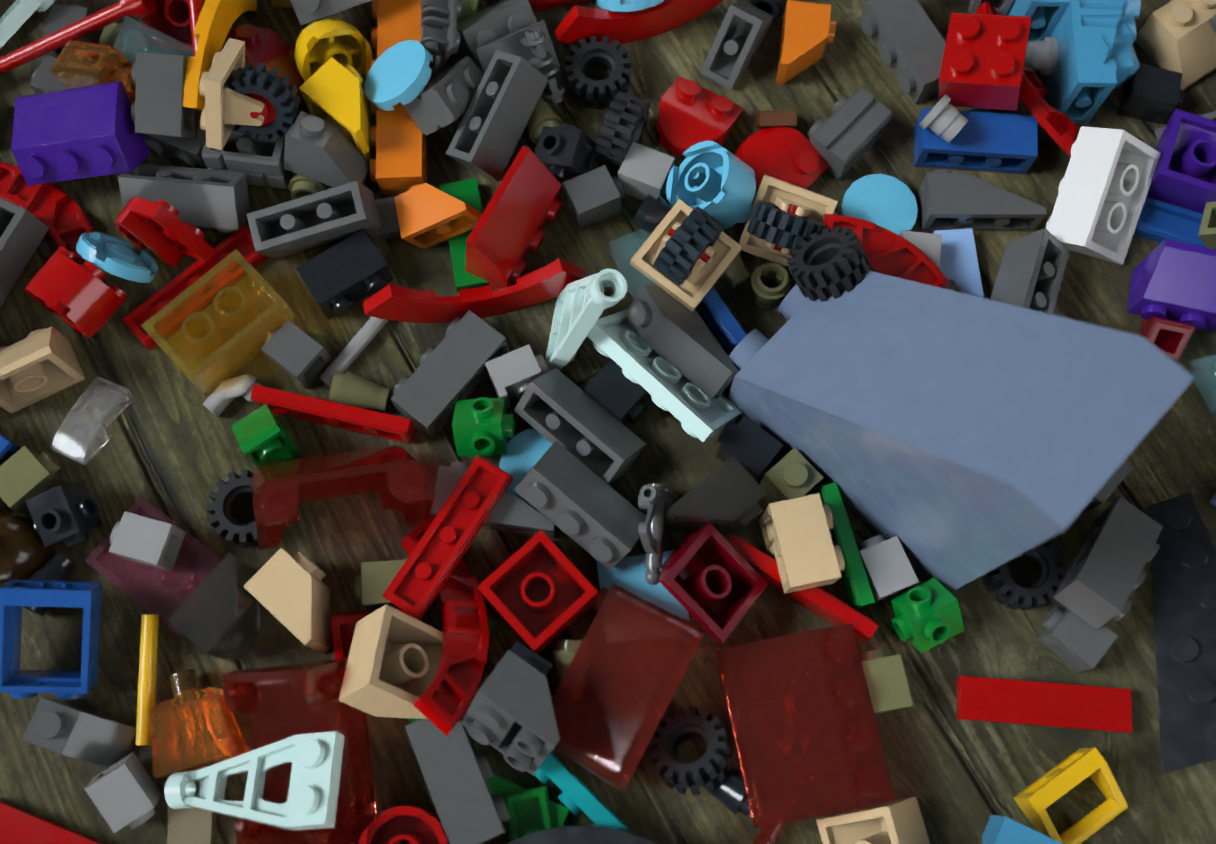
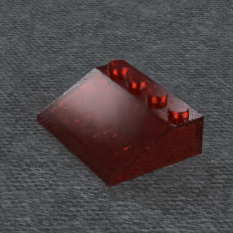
(804, 725)

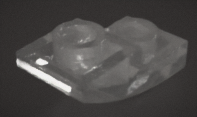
(87, 423)

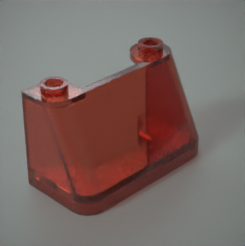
(392, 470)
(621, 683)
(305, 701)

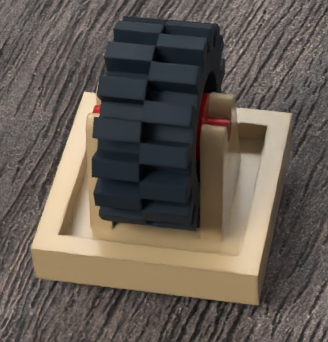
(245, 98)
(783, 218)
(686, 254)

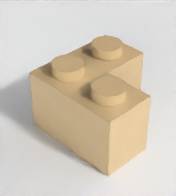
(801, 542)

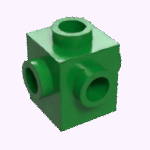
(482, 427)
(926, 615)

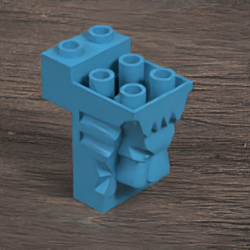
(1092, 49)

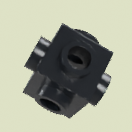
(566, 151)
(64, 514)

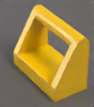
(1061, 780)

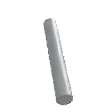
(353, 349)

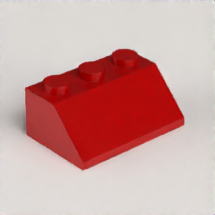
(513, 221)

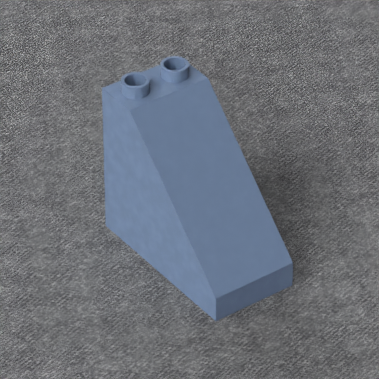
(953, 413)

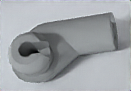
(228, 390)

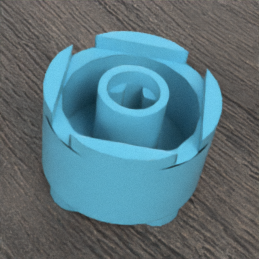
(714, 182)

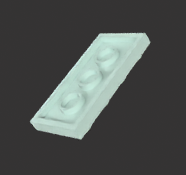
(670, 389)

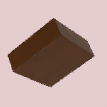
(775, 118)

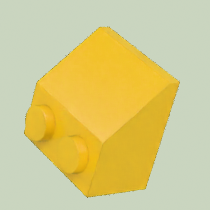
(338, 97)

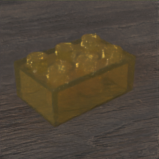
(219, 322)

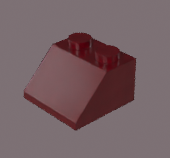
(269, 48)
(711, 581)

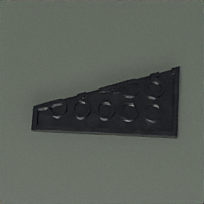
(1184, 634)

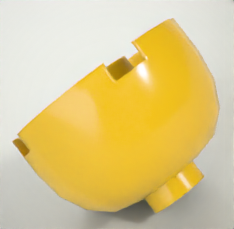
(332, 39)

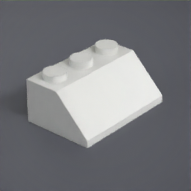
(1102, 193)

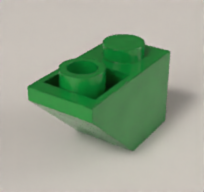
(264, 437)

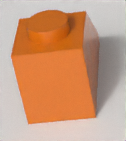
(803, 37)
(432, 216)

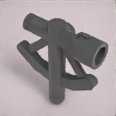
(652, 532)

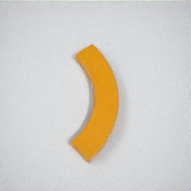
(210, 32)

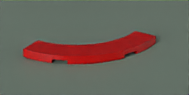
(631, 25)
(1032, 91)
(47, 204)
(889, 252)
(424, 306)
(463, 644)

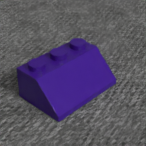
(76, 134)
(1186, 162)
(1176, 285)

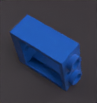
(46, 593)

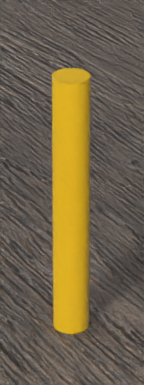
(147, 677)

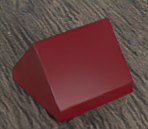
(1167, 335)

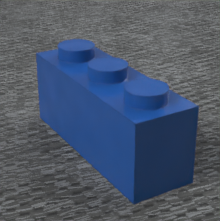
(984, 144)

